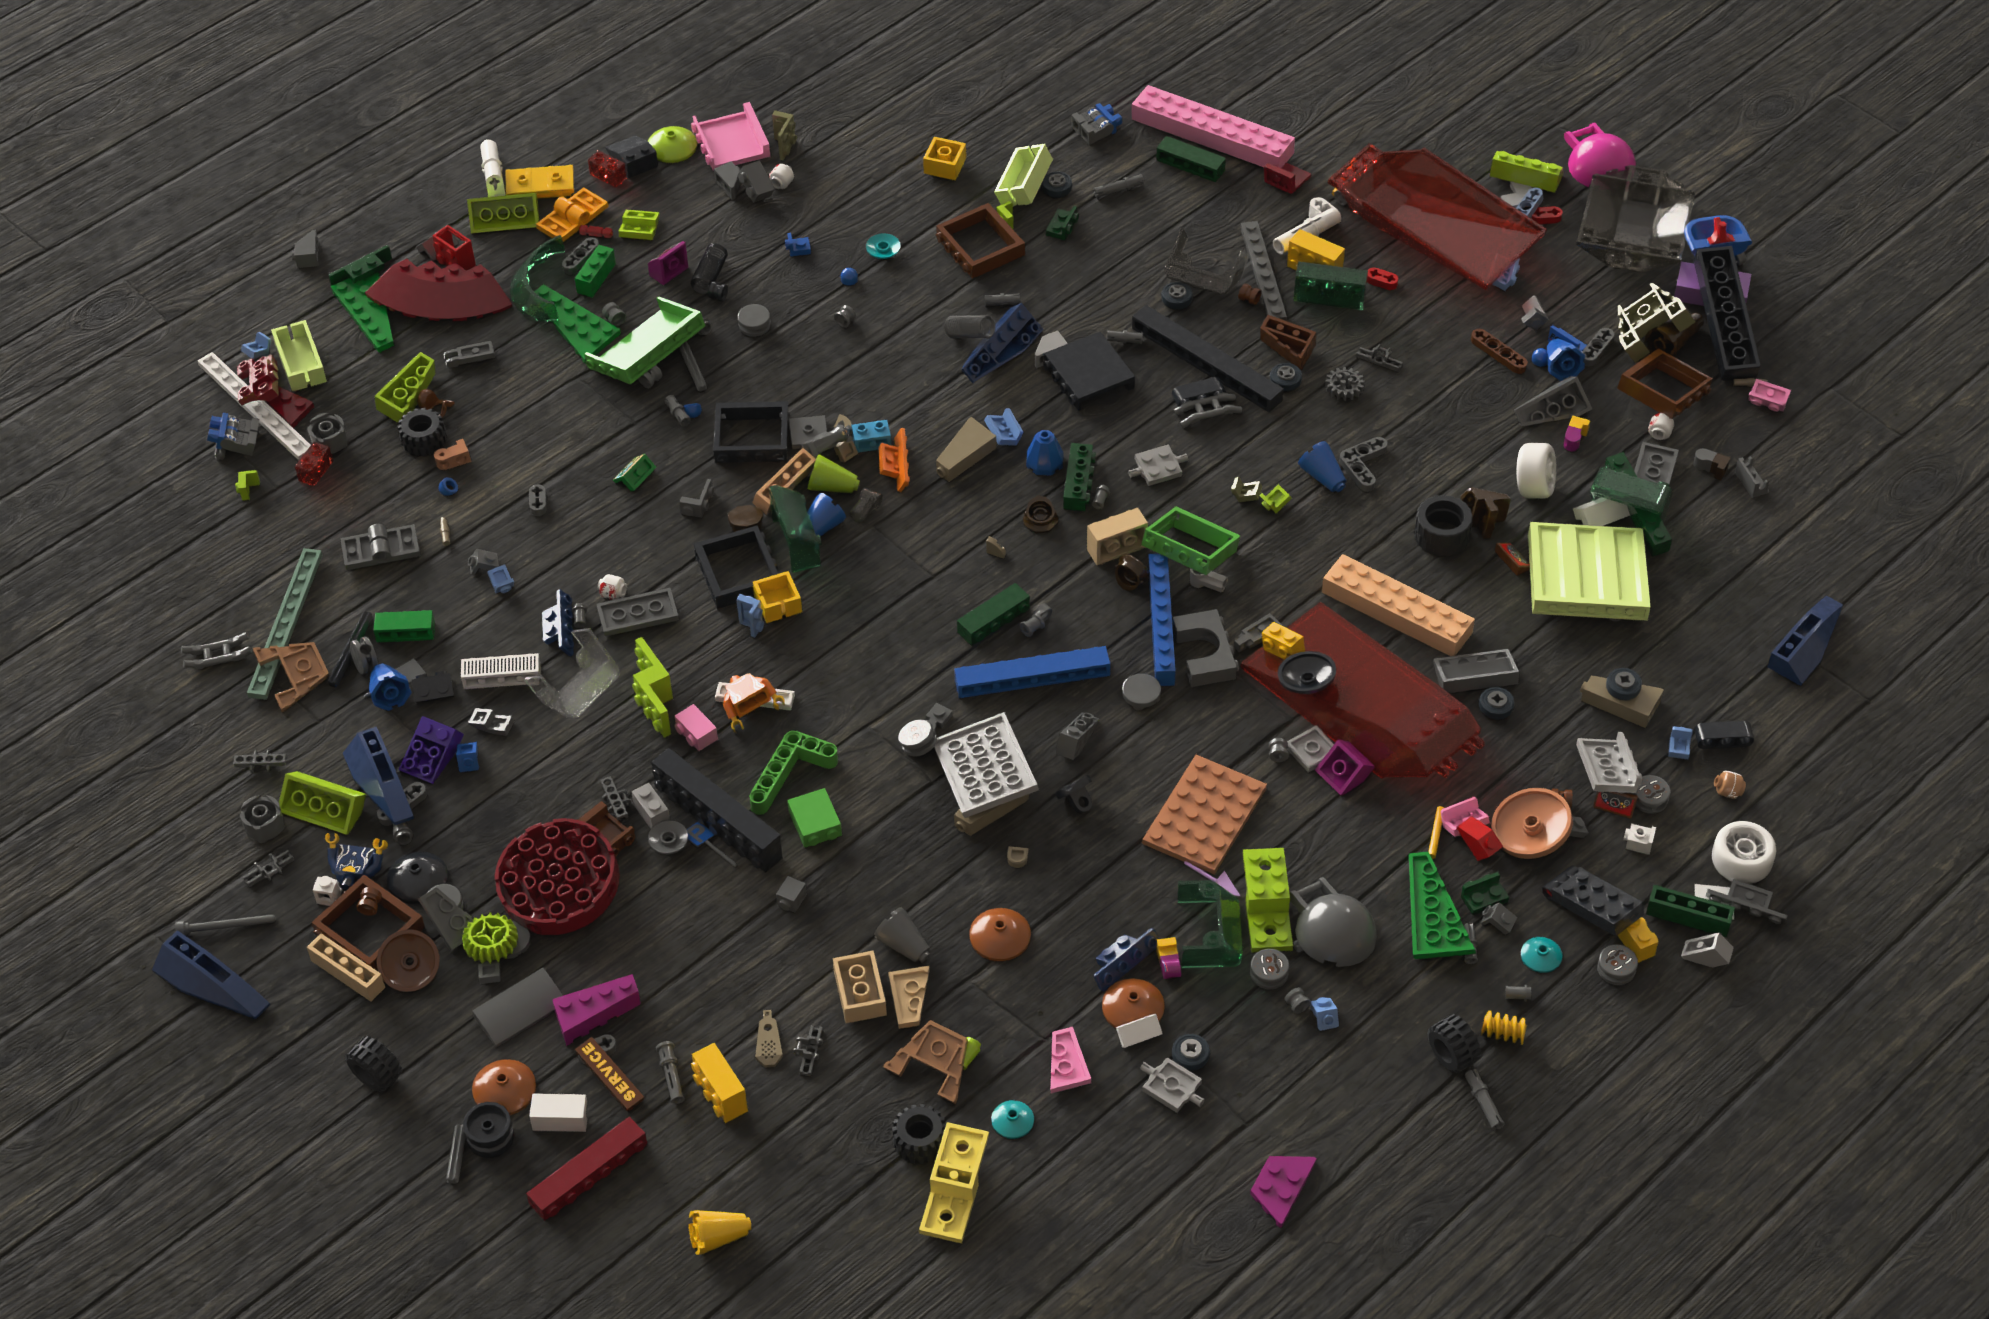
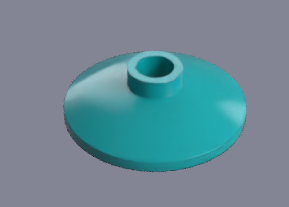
(883, 246)
(1541, 961)
(1012, 1126)

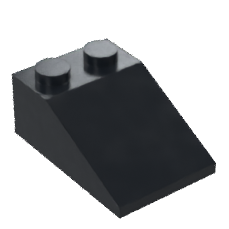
(635, 153)

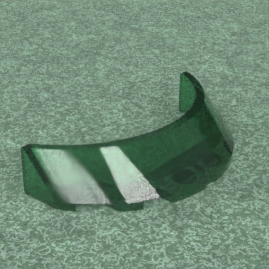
(521, 293)

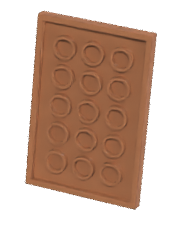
(1204, 814)

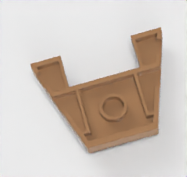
(302, 666)
(938, 1049)

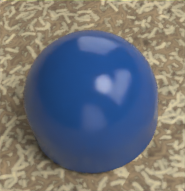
(849, 276)
(1539, 357)
(693, 410)
(443, 488)

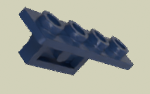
(558, 623)
(1123, 956)

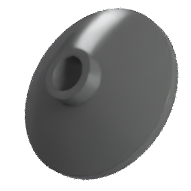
(668, 831)

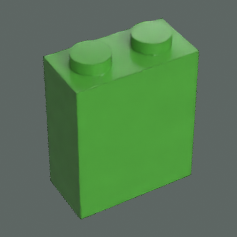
(814, 818)

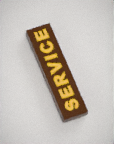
(609, 1074)

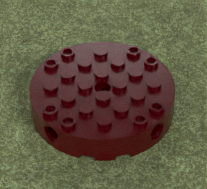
(557, 876)

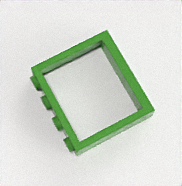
(1197, 527)

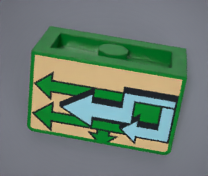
(635, 472)

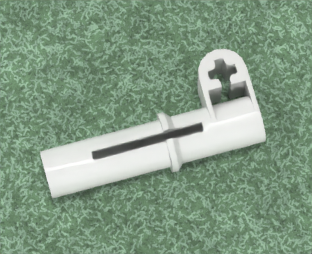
(492, 169)
(1321, 217)

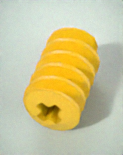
(1504, 1026)

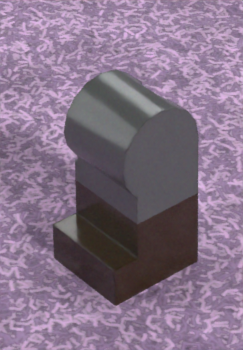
(1711, 462)

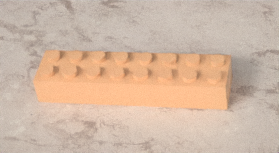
(1398, 605)

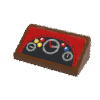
(1512, 558)
(1616, 803)

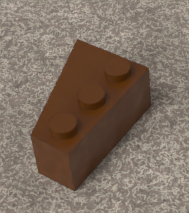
(1288, 340)

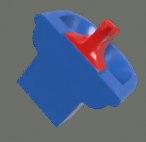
(1717, 232)

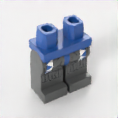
(1096, 123)
(234, 433)

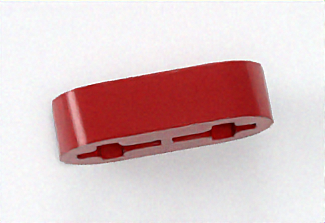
(1547, 215)
(1382, 278)

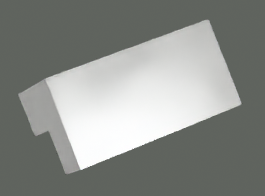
(1600, 512)
(558, 1112)

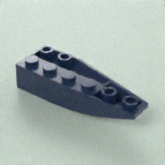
(1011, 337)
(1806, 642)
(376, 775)
(206, 977)

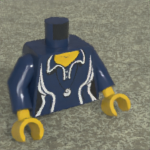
(353, 862)

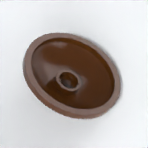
(396, 951)

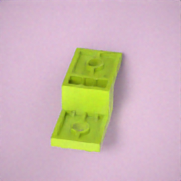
(652, 687)
(1267, 899)

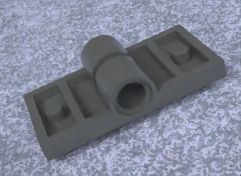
(380, 546)

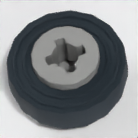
(1191, 1059)

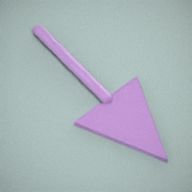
(1223, 879)

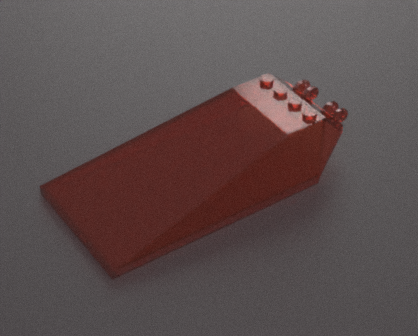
(1375, 701)

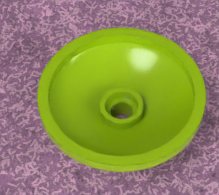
(673, 144)

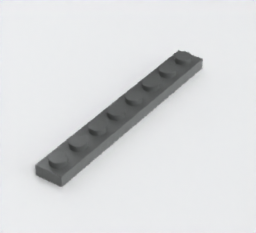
(1263, 270)

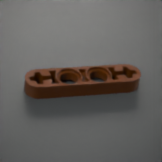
(1515, 362)

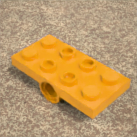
(572, 213)

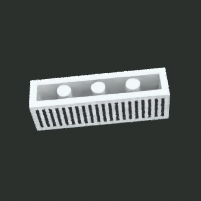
(499, 670)

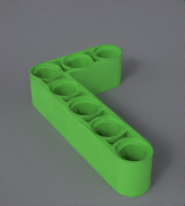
(792, 747)

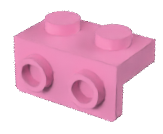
(1769, 395)
(1458, 813)

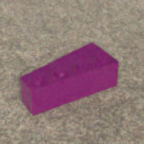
(594, 1006)

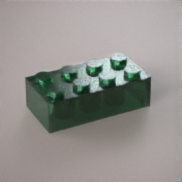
(1330, 285)

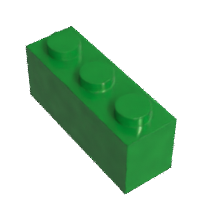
(595, 271)
(404, 626)

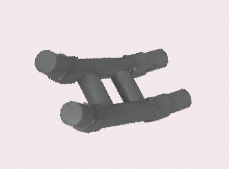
(1201, 414)
(207, 648)

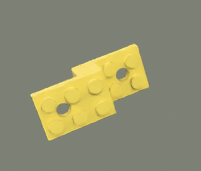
(954, 1182)

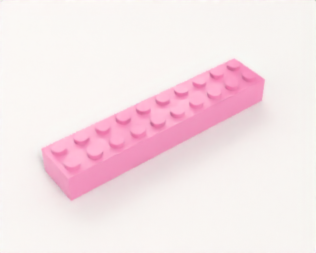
(1212, 128)

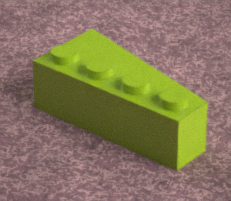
(402, 391)

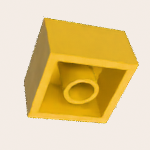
(944, 158)

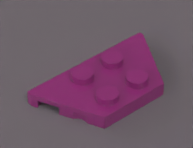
(1281, 1184)

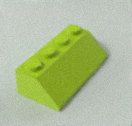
(1526, 171)
(503, 212)
(321, 802)

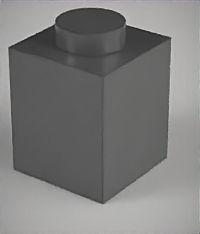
(791, 894)

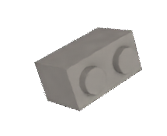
(650, 805)

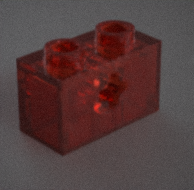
(607, 168)
(314, 463)

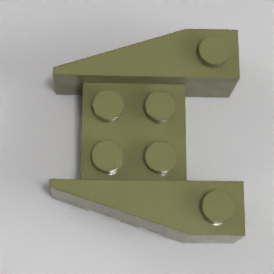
(1646, 314)

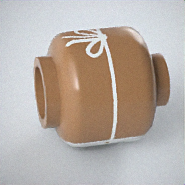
(1730, 784)

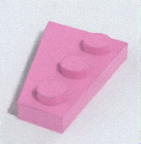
(1068, 1063)

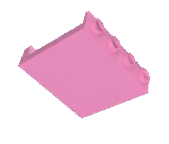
(732, 138)

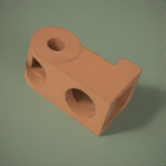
(452, 456)

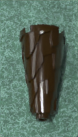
(1669, 338)

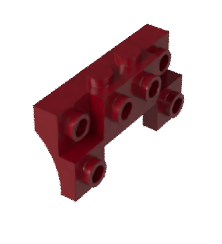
(262, 378)

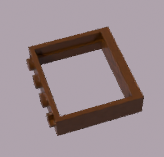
(975, 268)
(1672, 366)
(320, 925)

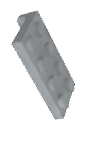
(1610, 764)

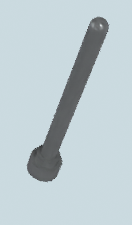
(186, 928)

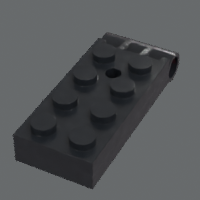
(1594, 900)

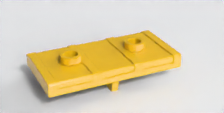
(545, 181)

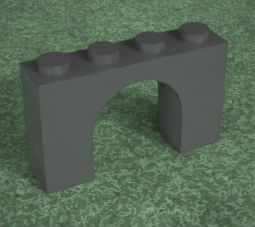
(1206, 627)

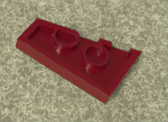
(290, 406)

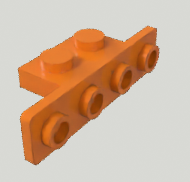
(894, 460)

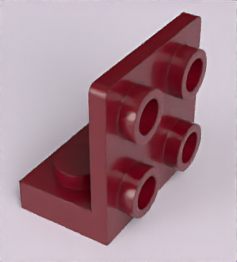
(1286, 178)

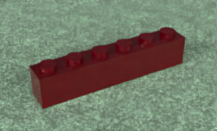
(587, 1168)

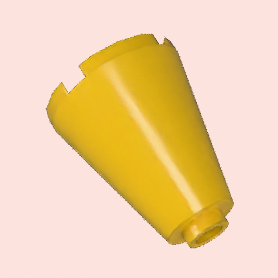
(716, 1229)

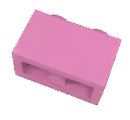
(695, 727)

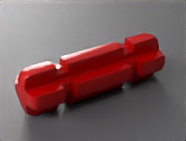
(595, 231)

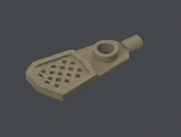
(764, 1041)

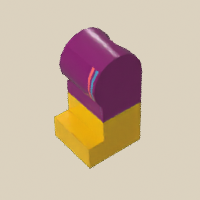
(1576, 428)
(1168, 957)

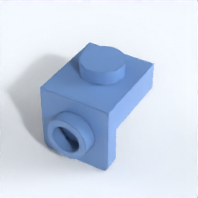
(258, 348)
(500, 579)
(1680, 742)
(1325, 1012)

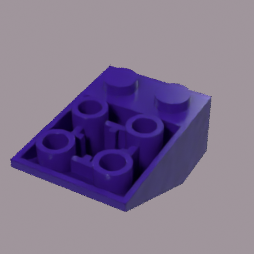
(430, 750)

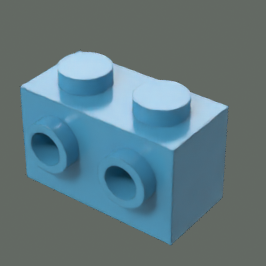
(870, 435)

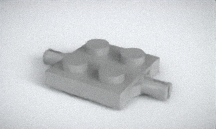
(1158, 465)
(1172, 1084)

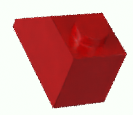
(1479, 838)

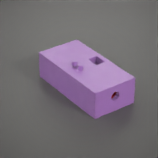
(1688, 287)

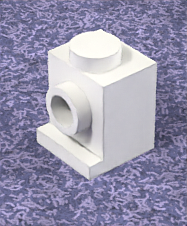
(1639, 838)
(329, 886)

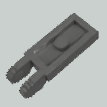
(469, 354)

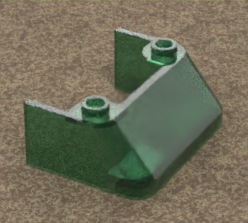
(1632, 491)
(803, 543)
(1219, 947)

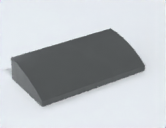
(1476, 671)
(517, 1007)

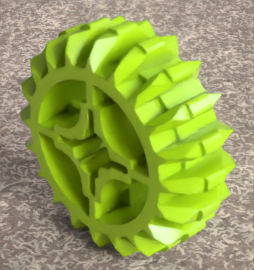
(502, 935)

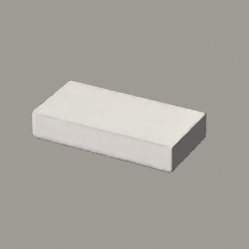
(1139, 1030)

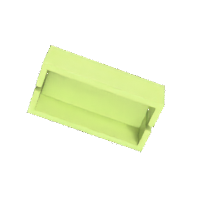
(1023, 175)
(299, 356)

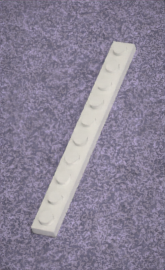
(257, 409)

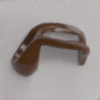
(428, 400)

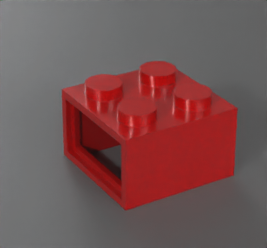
(445, 250)

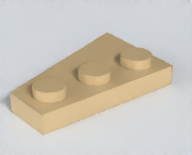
(908, 994)

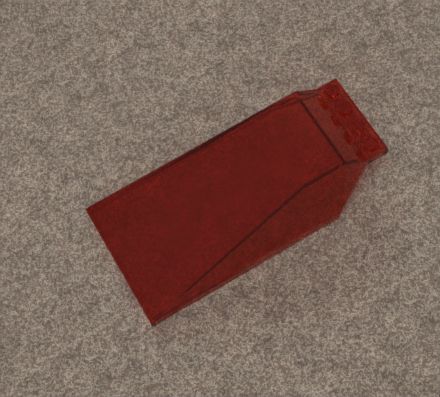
(1437, 211)

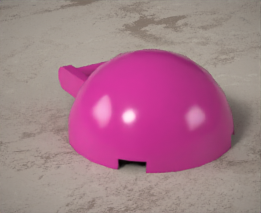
(1596, 153)

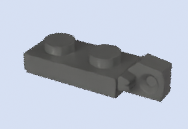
(1252, 634)

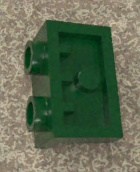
(1062, 223)
(1483, 893)

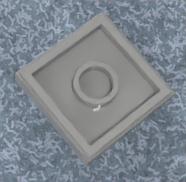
(1310, 748)

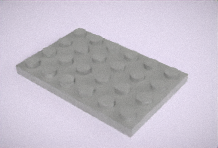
(985, 765)

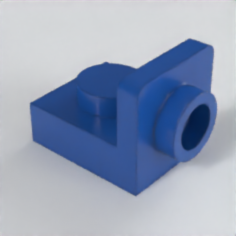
(797, 246)
(467, 756)

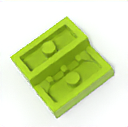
(639, 224)

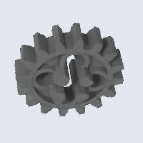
(1337, 386)

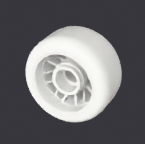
(1536, 470)
(1744, 852)

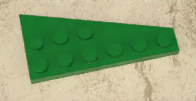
(366, 313)
(578, 325)
(1434, 919)

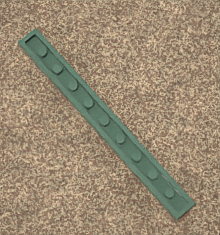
(286, 620)

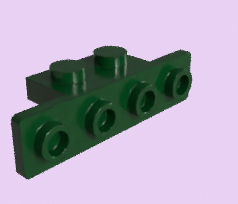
(362, 267)

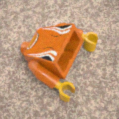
(747, 694)

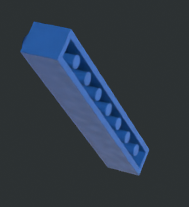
(1161, 619)
(1032, 672)

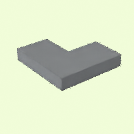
(1519, 192)

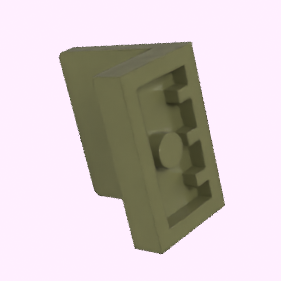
(784, 132)

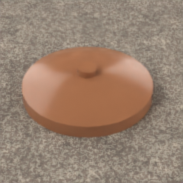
(1532, 823)

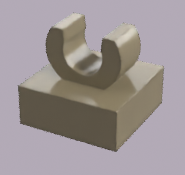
(845, 450)

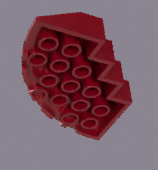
(438, 291)

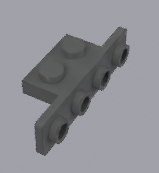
(1748, 898)

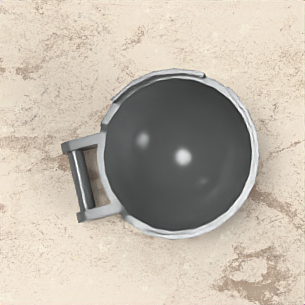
(1333, 925)

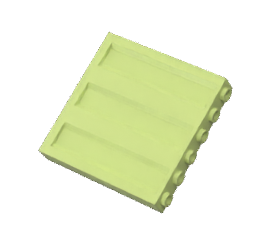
(1588, 571)

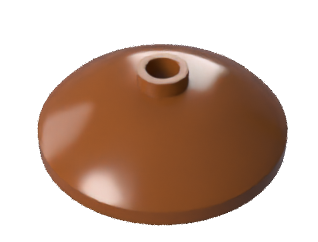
(1002, 942)
(1121, 1009)
(513, 1092)

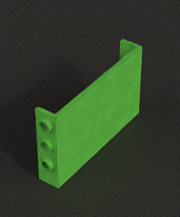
(648, 342)

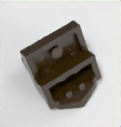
(1486, 508)

